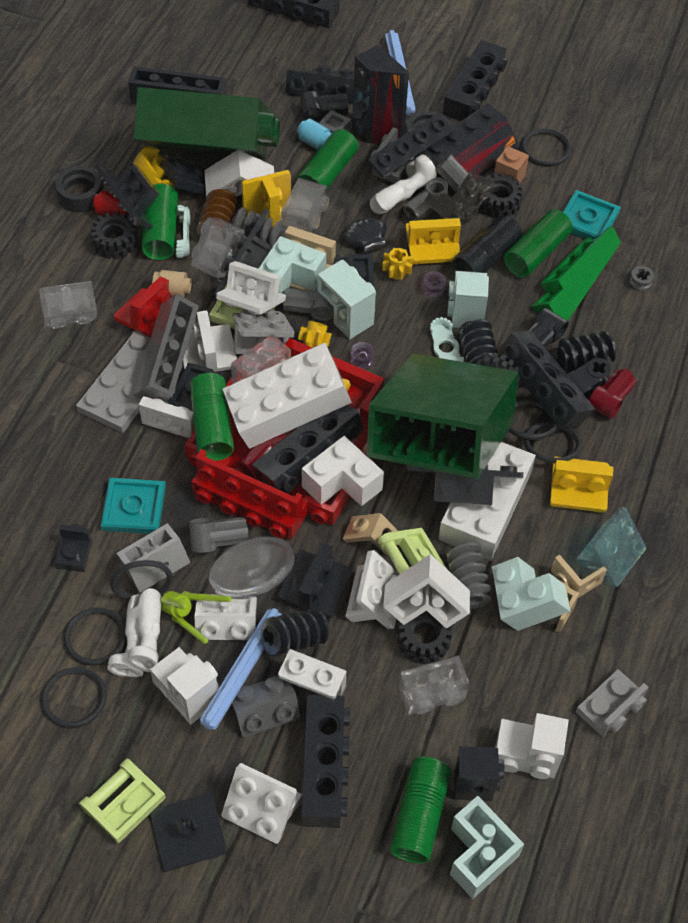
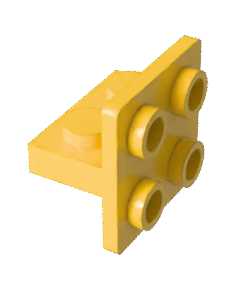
(267, 193)
(433, 240)
(581, 484)

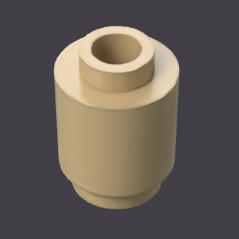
(178, 282)

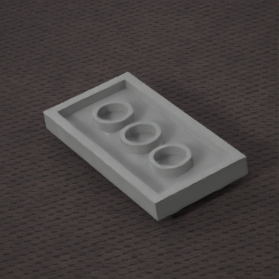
(111, 395)

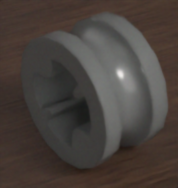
(638, 284)

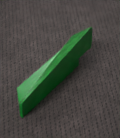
(576, 274)

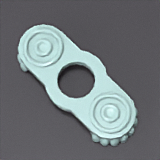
(183, 247)
(442, 333)

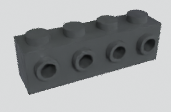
(166, 349)

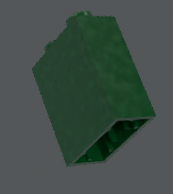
(204, 122)
(442, 415)

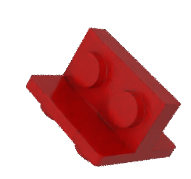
(143, 308)

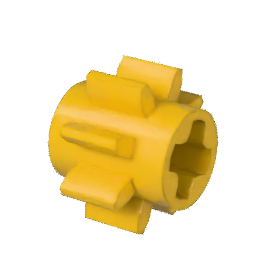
(397, 263)
(314, 334)

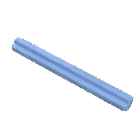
(395, 51)
(236, 677)

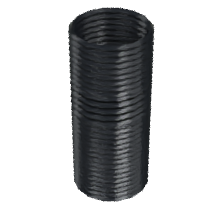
(488, 246)

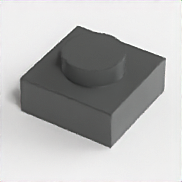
(335, 121)

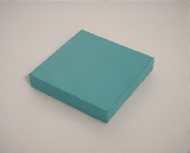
(590, 215)
(133, 505)

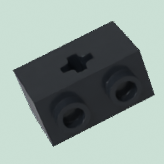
(477, 773)

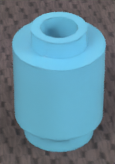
(313, 133)

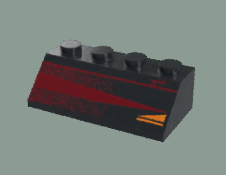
(378, 95)
(475, 142)

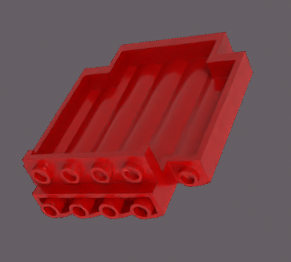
(263, 505)

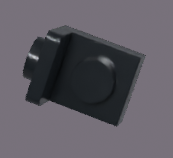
(73, 548)

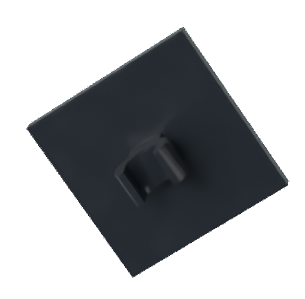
(188, 832)

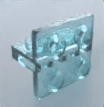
(615, 547)

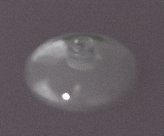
(251, 568)

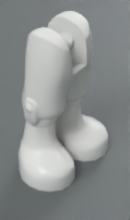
(418, 174)
(142, 635)

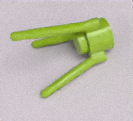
(179, 605)

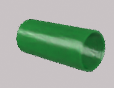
(330, 158)
(160, 240)
(538, 243)
(211, 416)
(417, 818)

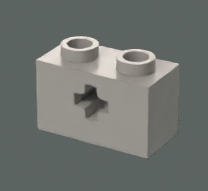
(159, 546)

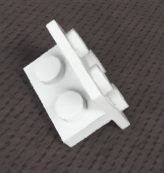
(251, 289)
(210, 345)
(369, 590)
(260, 803)

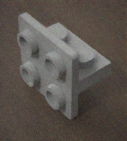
(253, 329)

